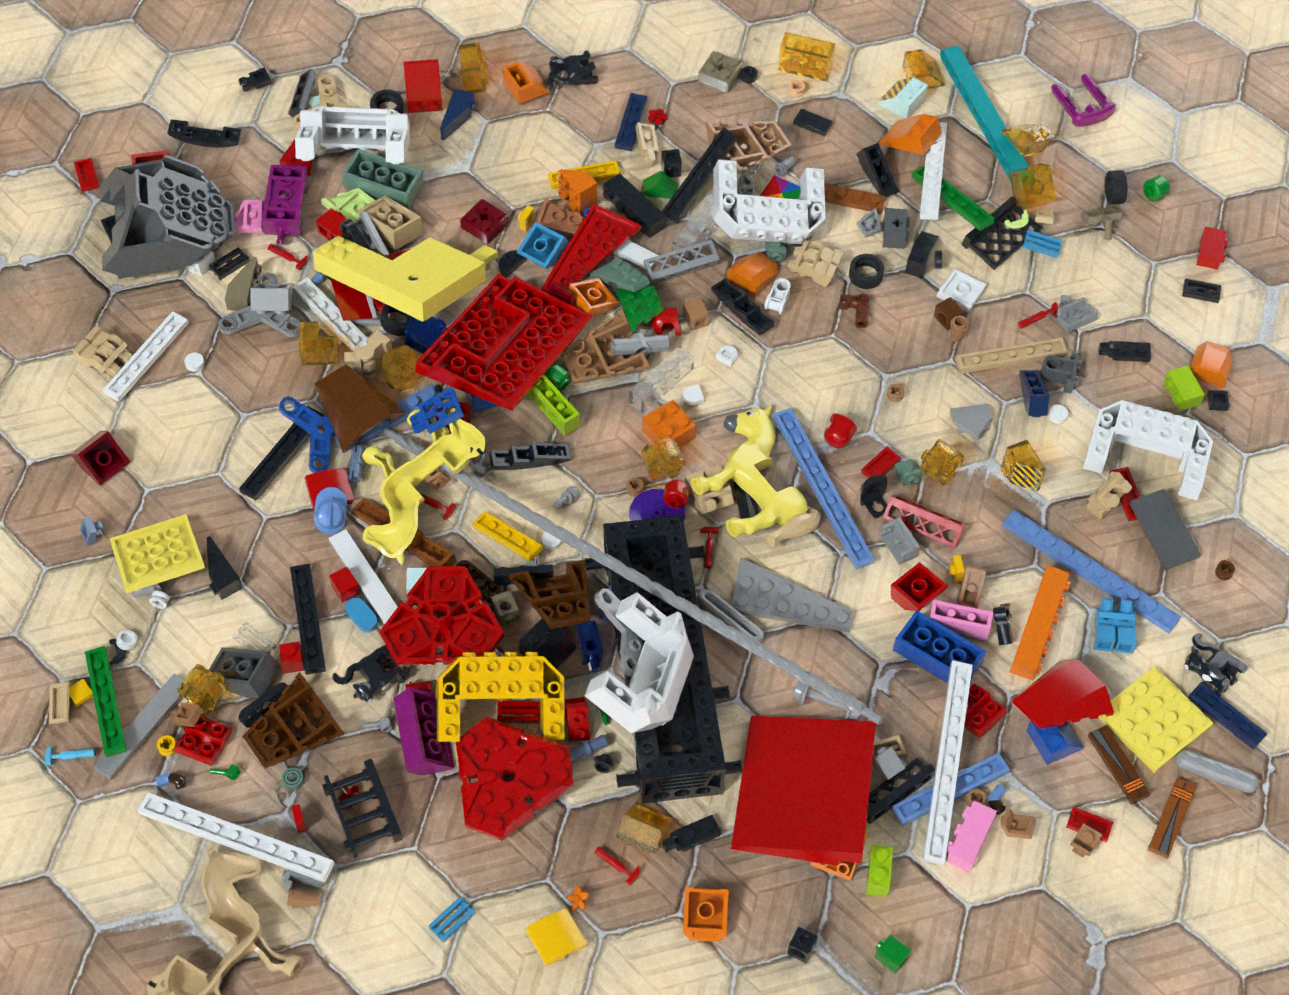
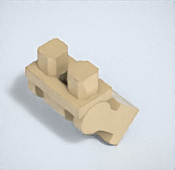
(815, 261)
(101, 351)
(368, 358)
(1108, 494)
(710, 500)

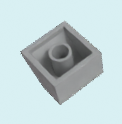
(271, 297)

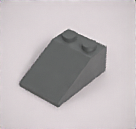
(245, 670)

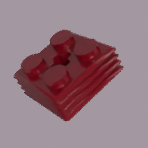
(484, 221)

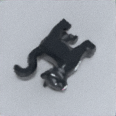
(576, 68)
(1216, 667)
(373, 671)

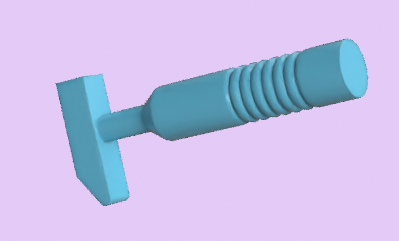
(68, 754)

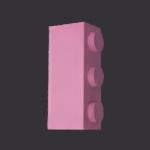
(962, 619)
(970, 835)

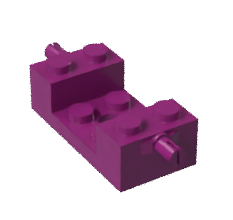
(283, 214)

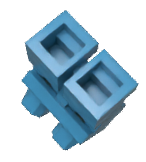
(1115, 627)

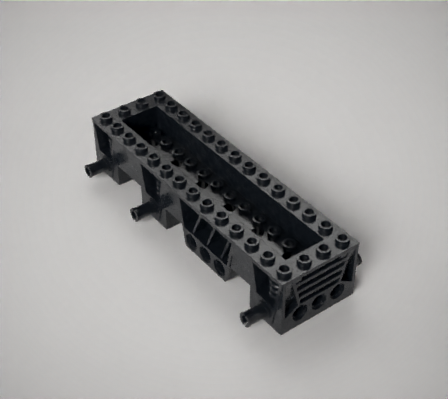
(694, 726)

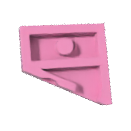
(249, 217)

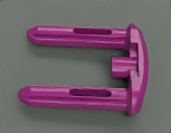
(1091, 114)

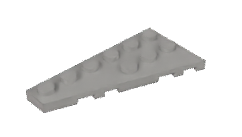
(776, 598)

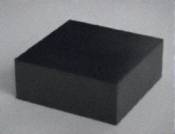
(1218, 400)

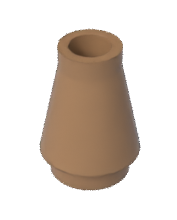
(958, 327)
(302, 898)

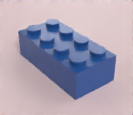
(935, 646)

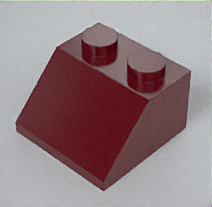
(100, 457)

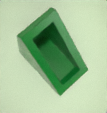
(659, 186)

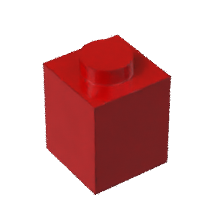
(344, 584)
(291, 657)

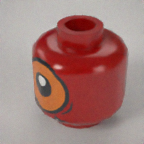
(676, 494)

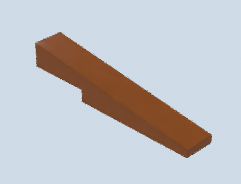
(421, 546)

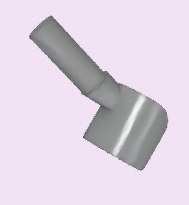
(480, 470)
(384, 723)

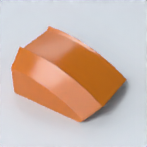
(753, 272)
(592, 297)
(1211, 363)
(705, 913)

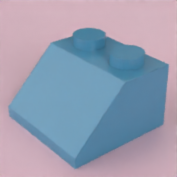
(543, 246)

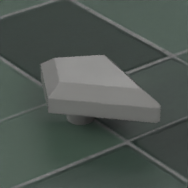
(870, 223)

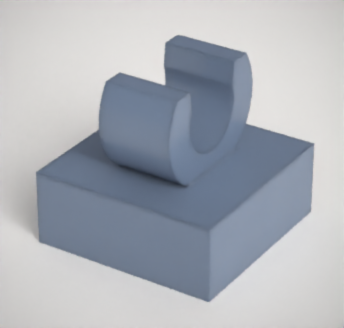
(90, 530)

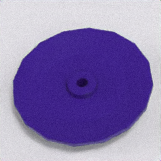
(651, 505)

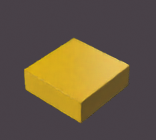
(80, 693)

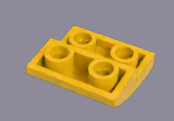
(556, 936)

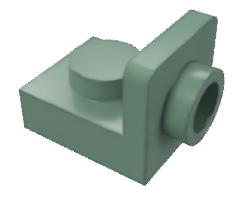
(775, 251)
(908, 472)

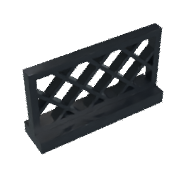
(1000, 216)

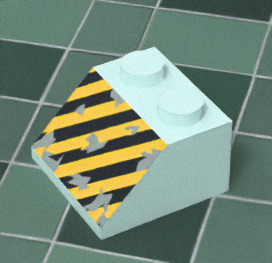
(904, 97)

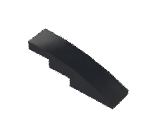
(740, 305)
(532, 456)

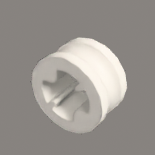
(159, 599)

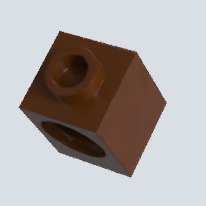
(946, 311)

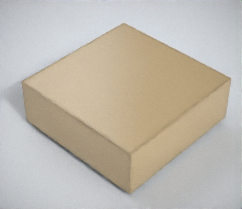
(1044, 216)

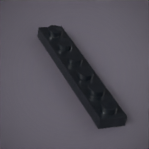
(699, 175)
(275, 461)
(307, 619)

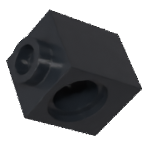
(671, 162)
(802, 944)

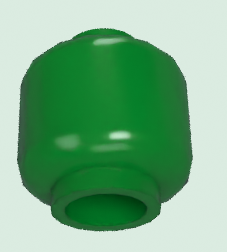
(1157, 187)
(558, 376)

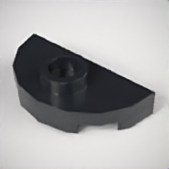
(510, 262)

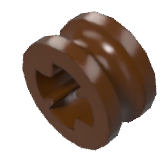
(1227, 574)

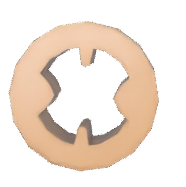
(799, 88)

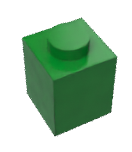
(892, 953)

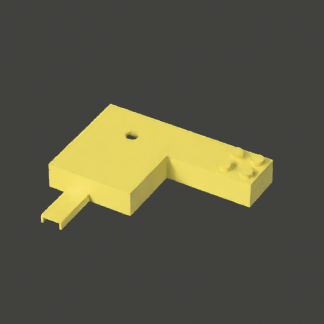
(441, 272)

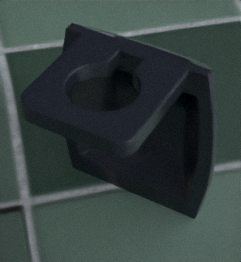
(872, 491)

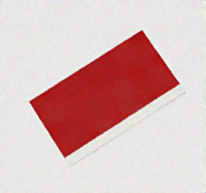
(352, 303)

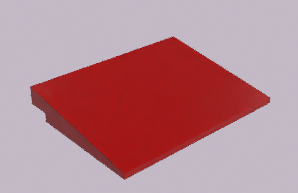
(503, 342)
(805, 789)

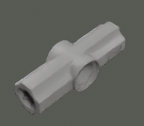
(640, 343)

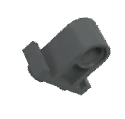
(1061, 370)

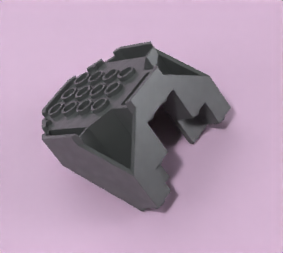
(163, 217)

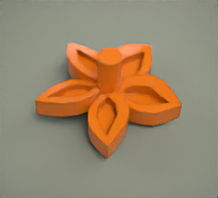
(578, 898)

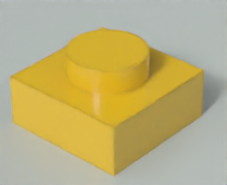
(526, 218)
(956, 569)

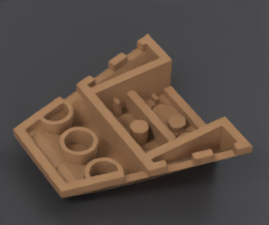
(755, 142)
(593, 357)

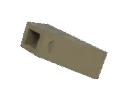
(238, 290)

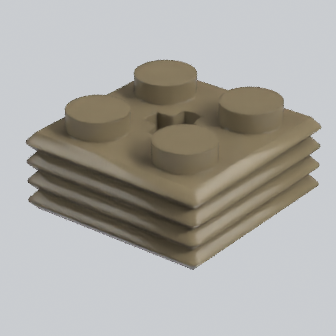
(720, 71)

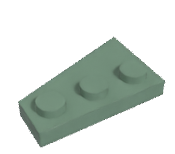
(621, 274)

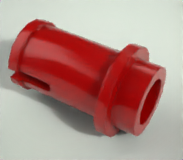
(425, 686)

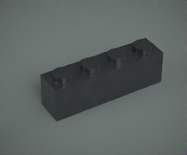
(634, 205)

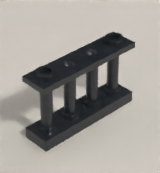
(375, 792)

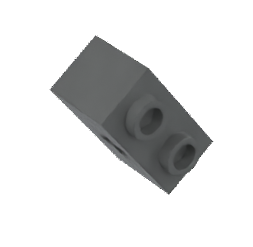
(894, 228)

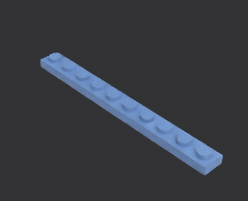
(823, 489)
(1091, 571)

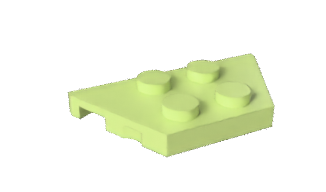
(348, 203)

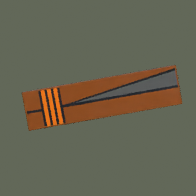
(1172, 818)

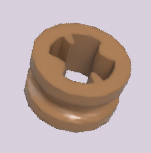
(896, 388)
(634, 492)
(975, 793)

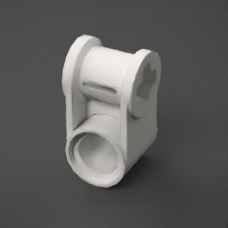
(778, 296)

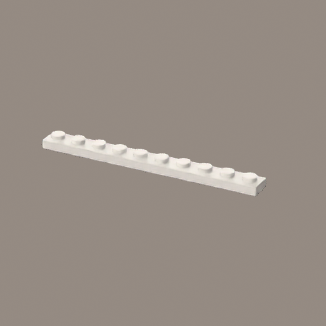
(947, 763)
(236, 837)

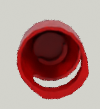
(666, 320)
(840, 431)

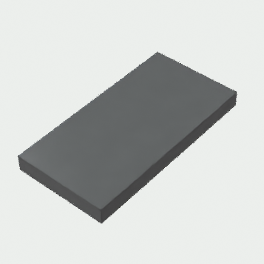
(1165, 529)

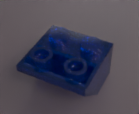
(421, 334)

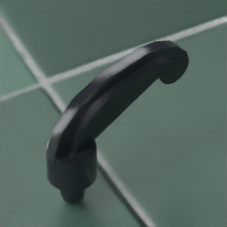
(120, 653)

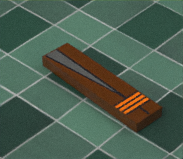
(1119, 764)

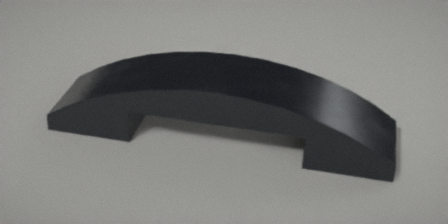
(203, 137)

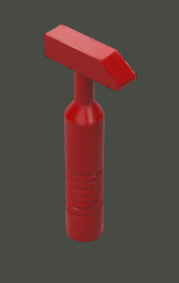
(282, 253)
(1040, 315)
(436, 504)
(709, 545)
(617, 865)

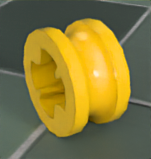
(161, 745)

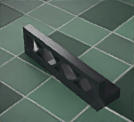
(899, 793)

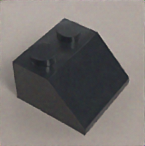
(548, 642)

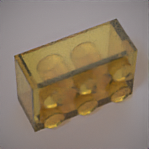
(806, 56)

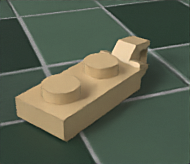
(647, 142)

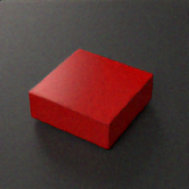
(299, 822)

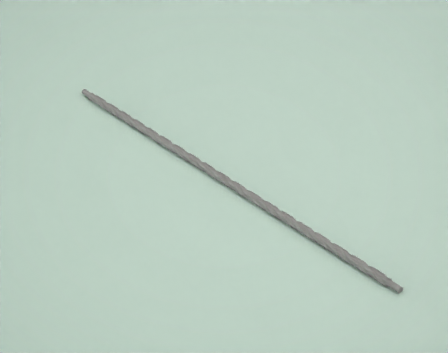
(652, 587)

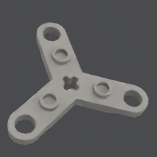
(245, 317)
(630, 643)

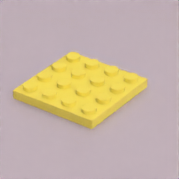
(156, 553)
(1155, 719)

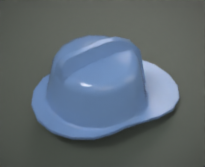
(330, 510)

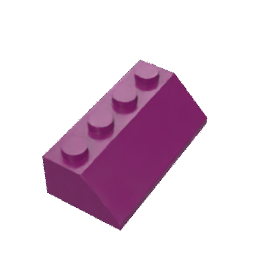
(418, 733)

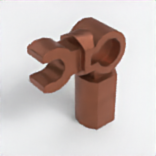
(861, 304)

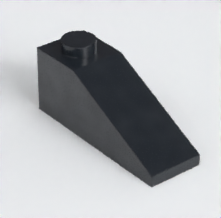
(877, 170)
(921, 254)
(221, 574)

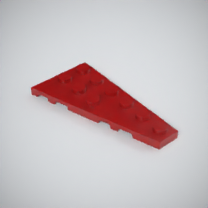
(592, 243)

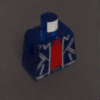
(589, 645)

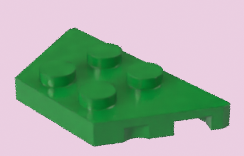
(639, 305)

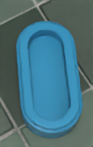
(361, 614)

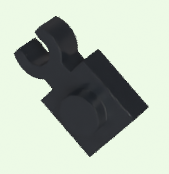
(256, 78)

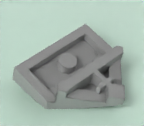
(1074, 313)
(971, 419)

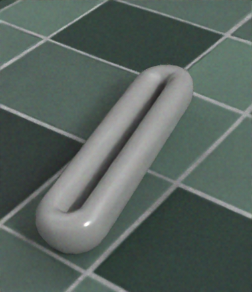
(730, 616)
(1217, 771)

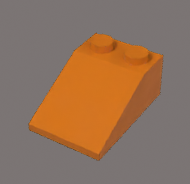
(913, 134)

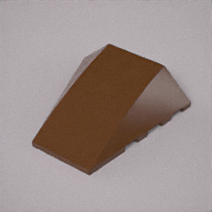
(354, 405)
(560, 598)
(291, 725)

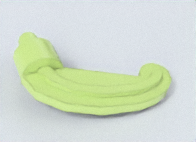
(1019, 223)

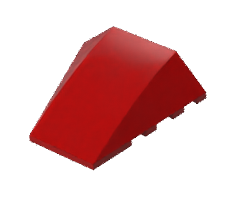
(1063, 695)

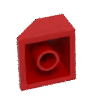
(916, 588)

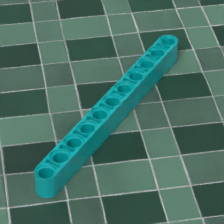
(981, 109)

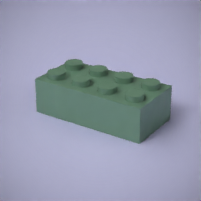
(382, 178)

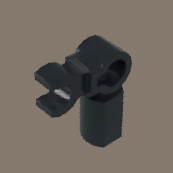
(1002, 615)

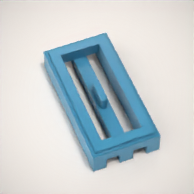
(1042, 241)
(464, 906)

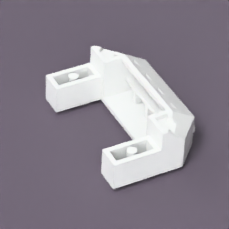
(317, 131)
(768, 217)
(1155, 432)
(657, 675)

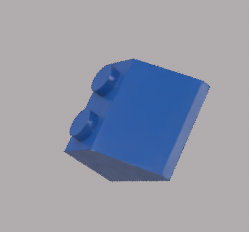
(1054, 741)

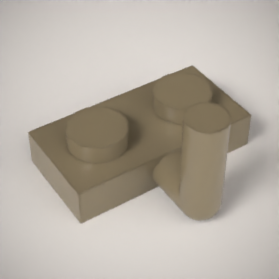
(1105, 215)

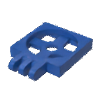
(420, 419)

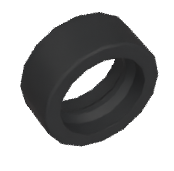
(387, 96)
(1116, 187)
(866, 260)
(389, 325)

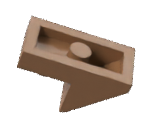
(972, 587)

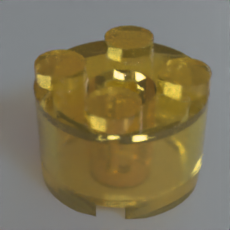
(400, 367)
(663, 458)
(941, 462)
(202, 688)

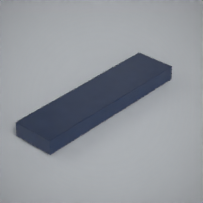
(632, 116)
(1227, 715)

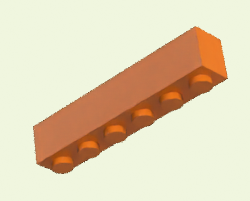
(1039, 623)

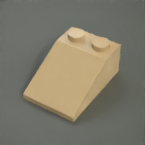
(393, 222)

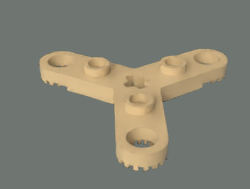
(327, 96)

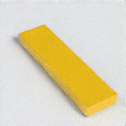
(598, 172)
(507, 536)

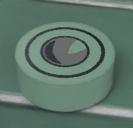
(292, 778)

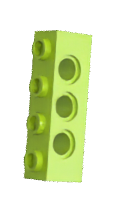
(555, 406)

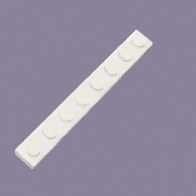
(933, 177)

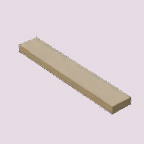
(1010, 355)

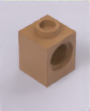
(696, 314)

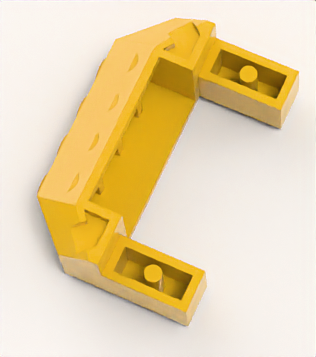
(500, 679)

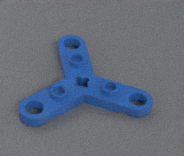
(309, 421)

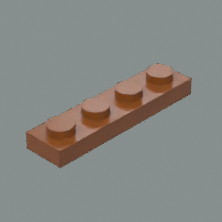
(853, 198)

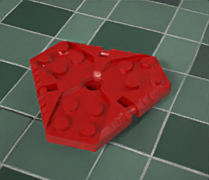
(418, 633)
(493, 753)

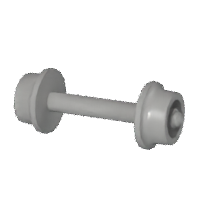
(803, 691)

